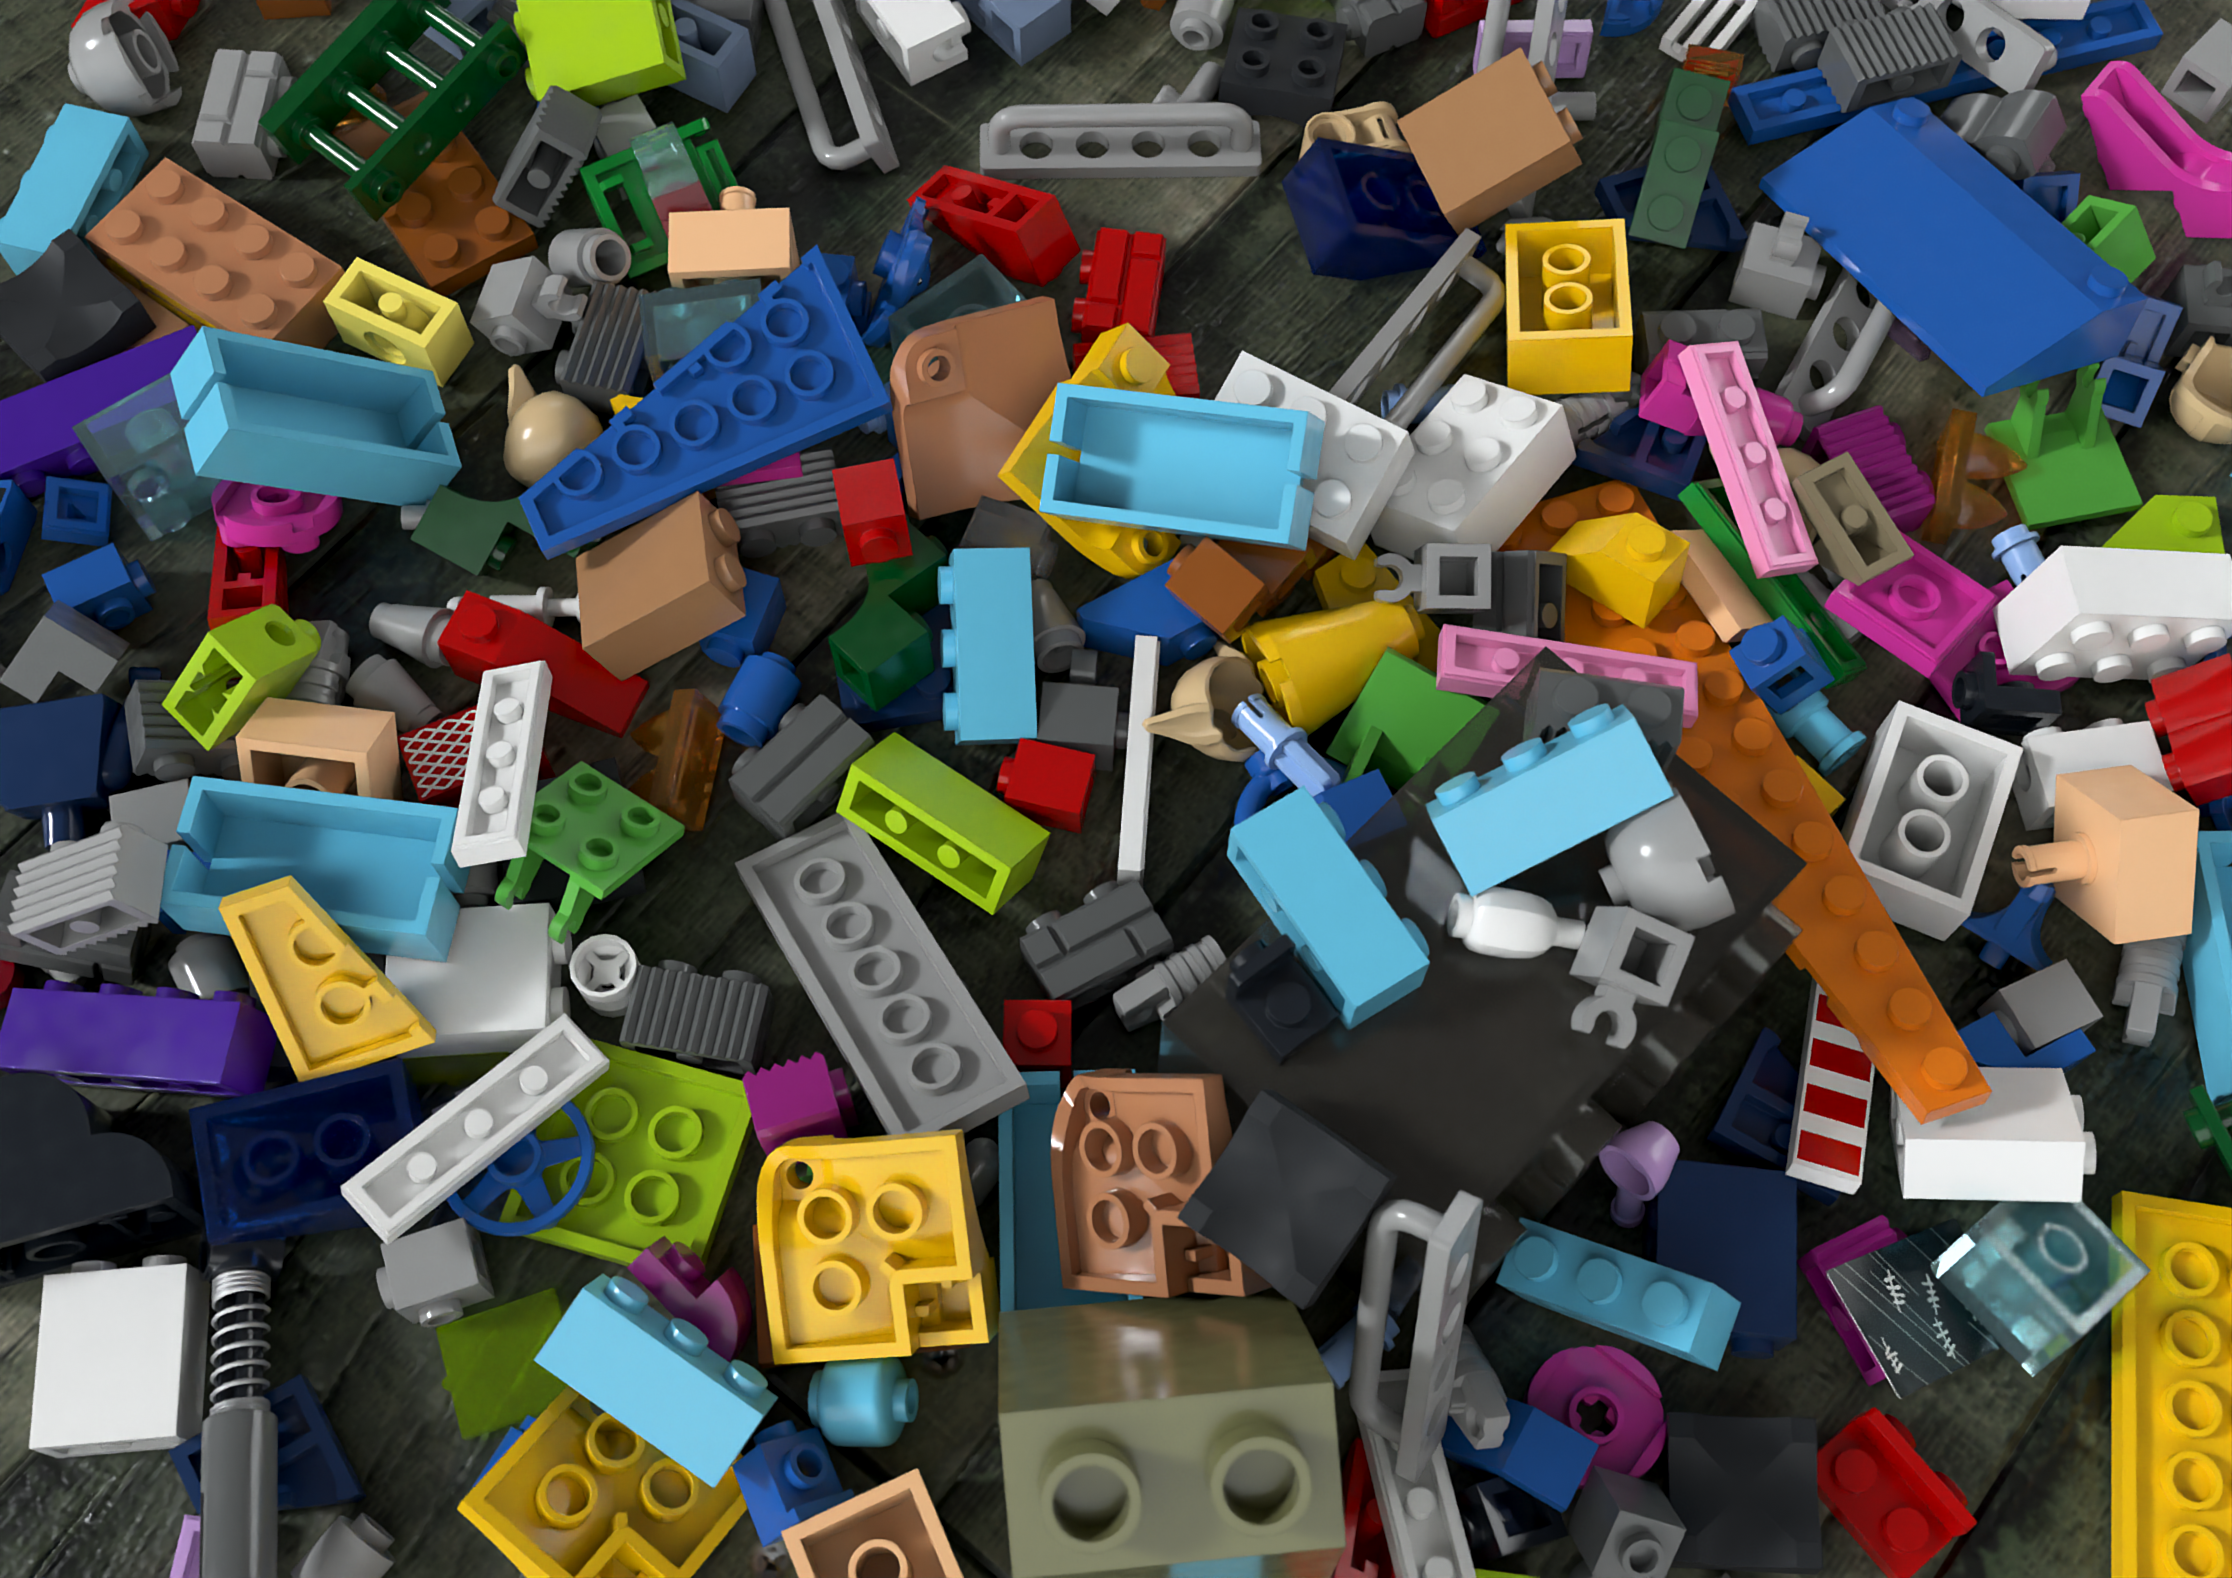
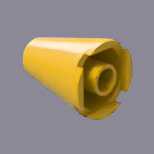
(1323, 658)

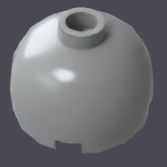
(122, 60)
(1665, 867)

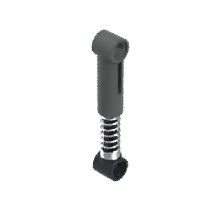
(241, 1431)

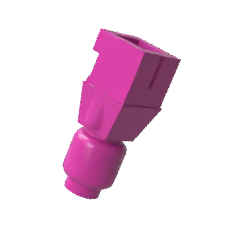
(1669, 402)

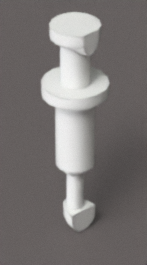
(540, 606)

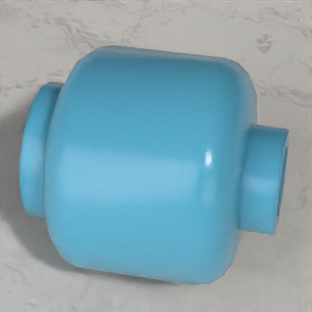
(862, 1401)

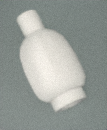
(1510, 924)

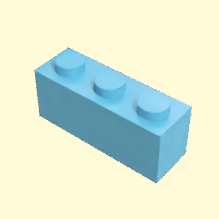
(73, 184)
(989, 646)
(1547, 797)
(1329, 906)
(1621, 1293)
(657, 1377)

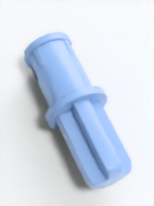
(1284, 746)

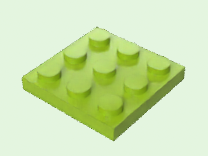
(661, 1162)

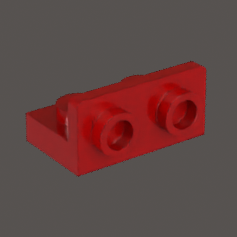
(1889, 1494)

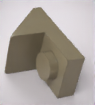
(1852, 523)

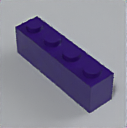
(39, 422)
(139, 1040)

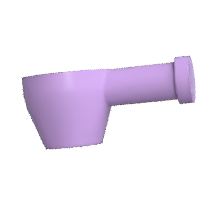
(1640, 1167)

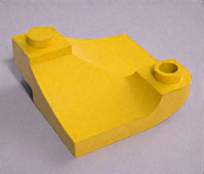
(1115, 361)
(873, 1249)
(599, 1501)

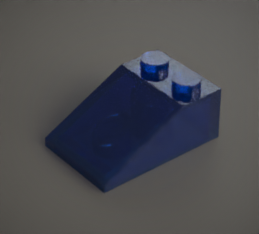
(1366, 212)
(281, 1154)

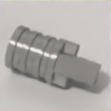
(1592, 413)
(330, 669)
(1167, 983)
(2148, 985)
(1477, 1396)

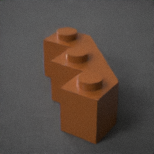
(1236, 579)

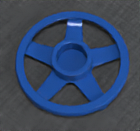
(522, 1170)

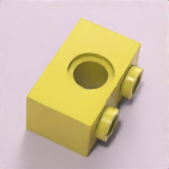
(399, 320)

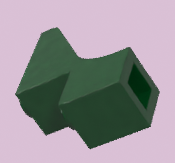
(1679, 158)
(475, 531)
(887, 640)

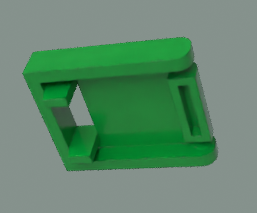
(624, 171)

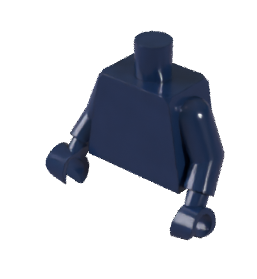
(65, 759)

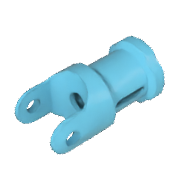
(1819, 731)

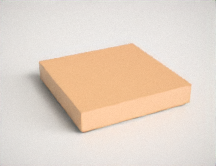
(1719, 589)

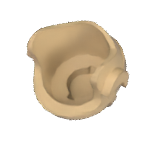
(2204, 393)

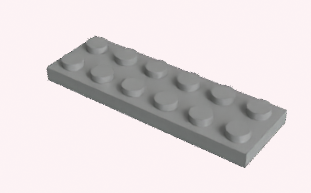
(881, 981)

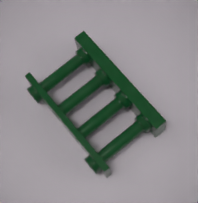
(357, 61)

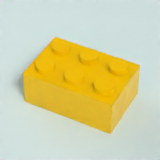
(1568, 307)

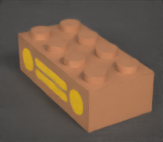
(216, 260)

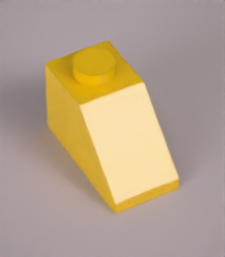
(1625, 564)

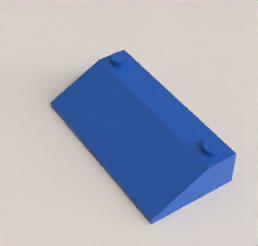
(1956, 249)

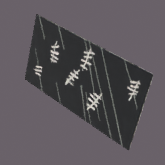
(1908, 1313)

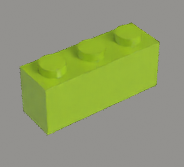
(942, 822)

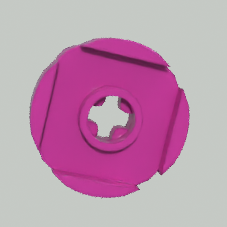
(273, 516)
(1619, 1383)

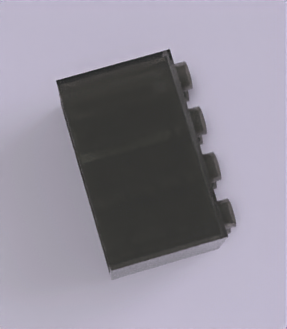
(1479, 1065)

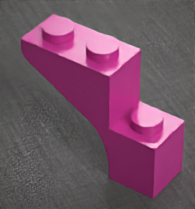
(2154, 149)

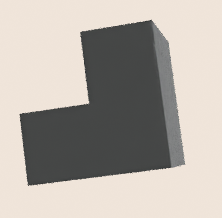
(64, 644)

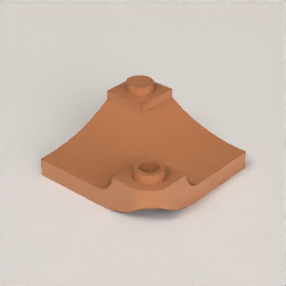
(973, 402)
(1127, 1176)

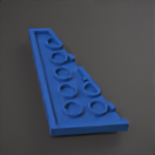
(732, 405)

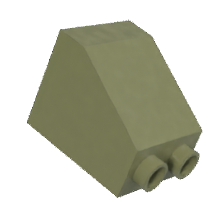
(1169, 1440)

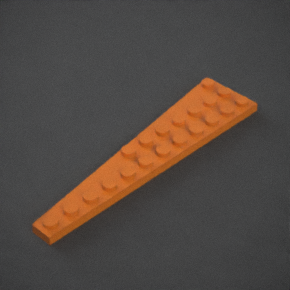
(1741, 751)

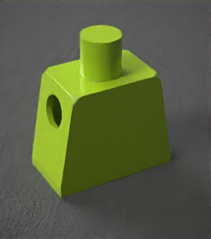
(258, 647)

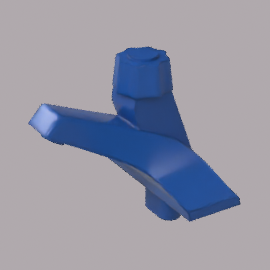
(2015, 928)

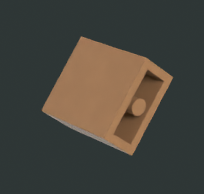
(1492, 140)
(660, 586)

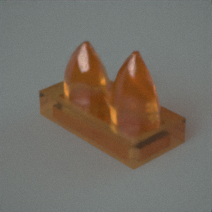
(1964, 456)
(687, 759)

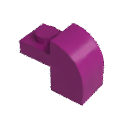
(678, 1283)

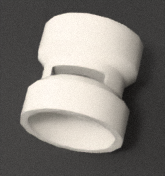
(600, 963)

